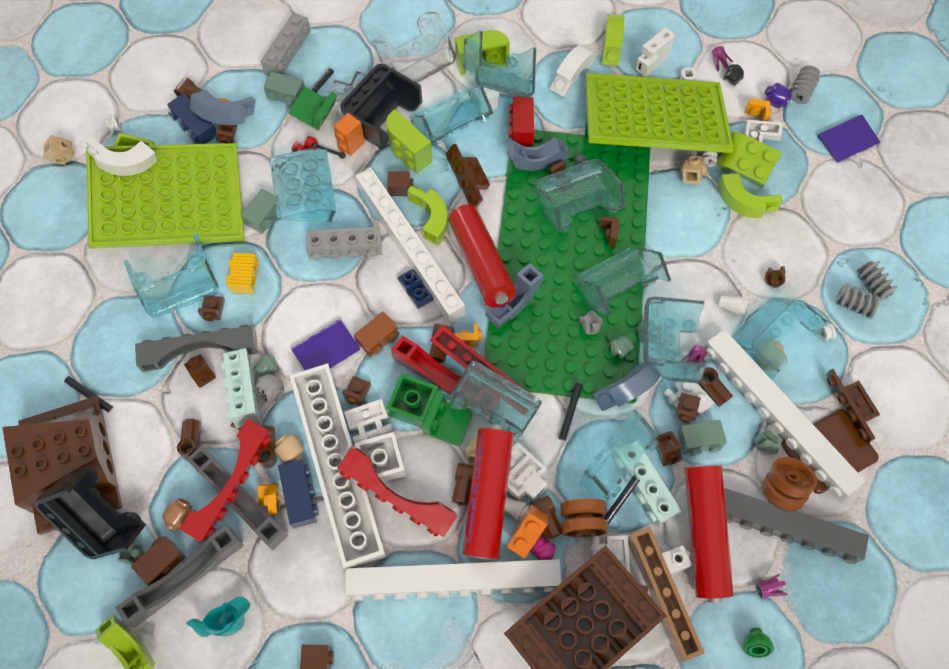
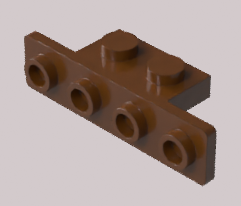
(469, 175)
(857, 403)

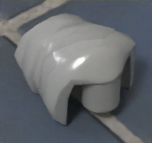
(591, 323)

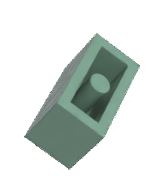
(283, 88)
(260, 211)
(702, 437)

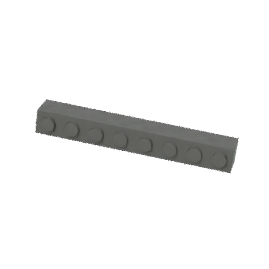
(795, 527)

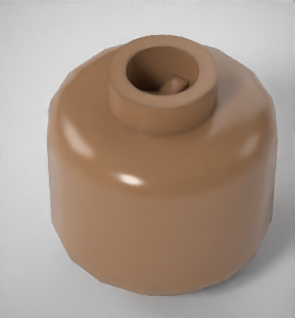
(176, 513)

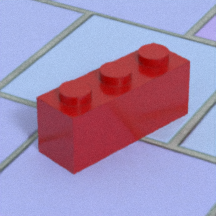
(522, 120)

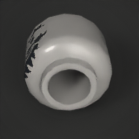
(269, 389)

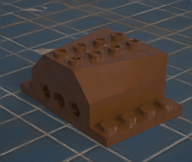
(52, 446)
(587, 618)

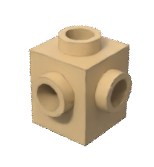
(57, 150)
(693, 169)

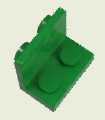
(312, 107)
(446, 422)

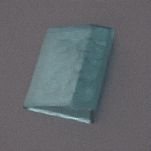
(303, 186)

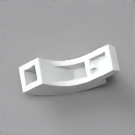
(571, 67)
(122, 163)

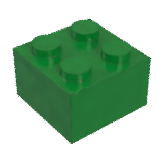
(411, 400)

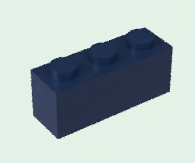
(198, 128)
(298, 493)

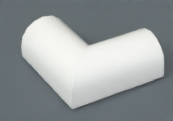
(764, 130)

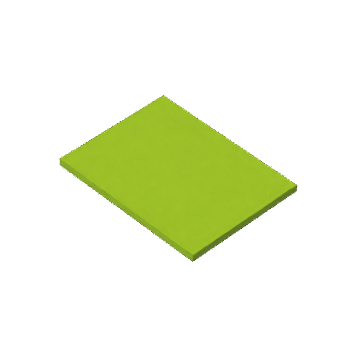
(656, 113)
(179, 196)

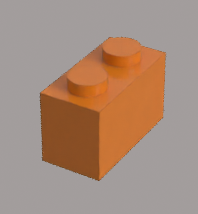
(349, 134)
(527, 531)

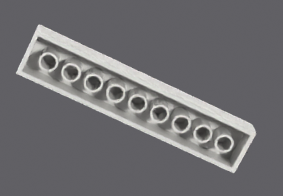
(329, 442)

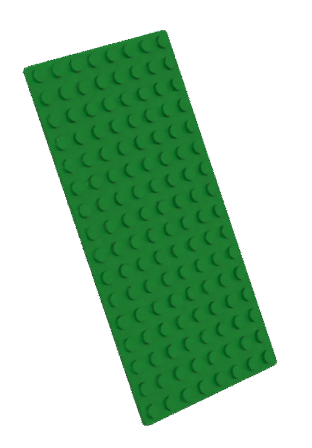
(545, 342)

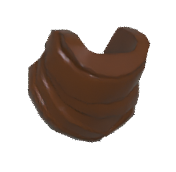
(775, 278)

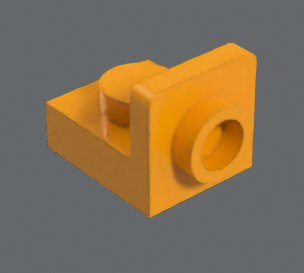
(758, 108)
(471, 339)
(269, 496)

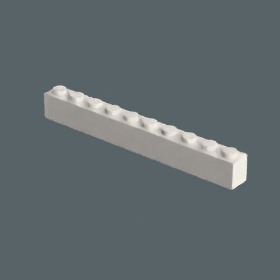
(410, 245)
(783, 416)
(452, 578)

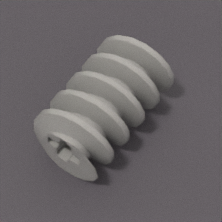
(805, 84)
(877, 280)
(858, 300)

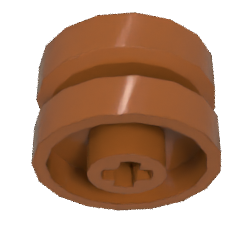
(789, 483)
(584, 518)

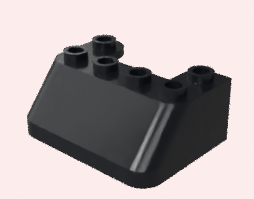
(377, 97)
(87, 517)

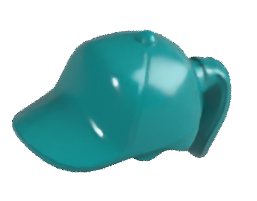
(222, 620)

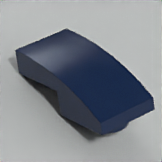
(415, 289)

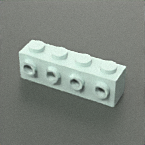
(240, 387)
(653, 492)

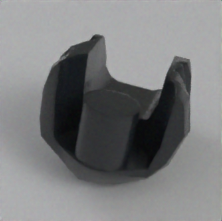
(734, 74)

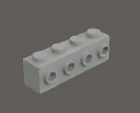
(286, 45)
(344, 243)

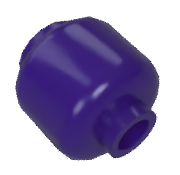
(777, 95)

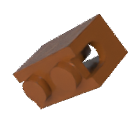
(376, 334)

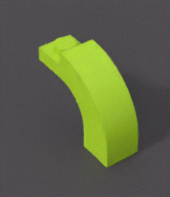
(613, 39)
(742, 201)
(437, 224)
(124, 644)

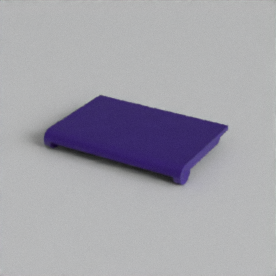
(849, 138)
(326, 347)

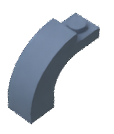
(219, 111)
(537, 157)
(526, 285)
(628, 388)

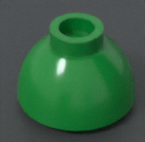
(757, 644)

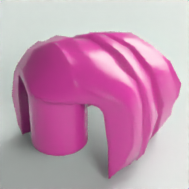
(543, 549)

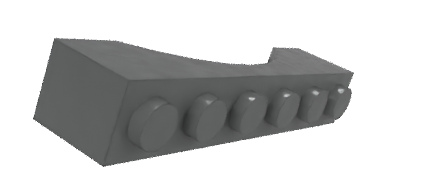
(157, 354)
(244, 504)
(155, 596)

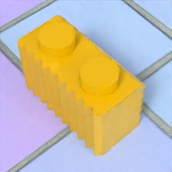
(242, 273)

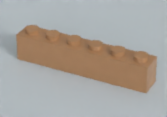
(665, 594)

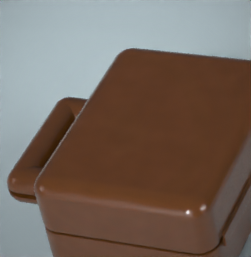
(845, 439)

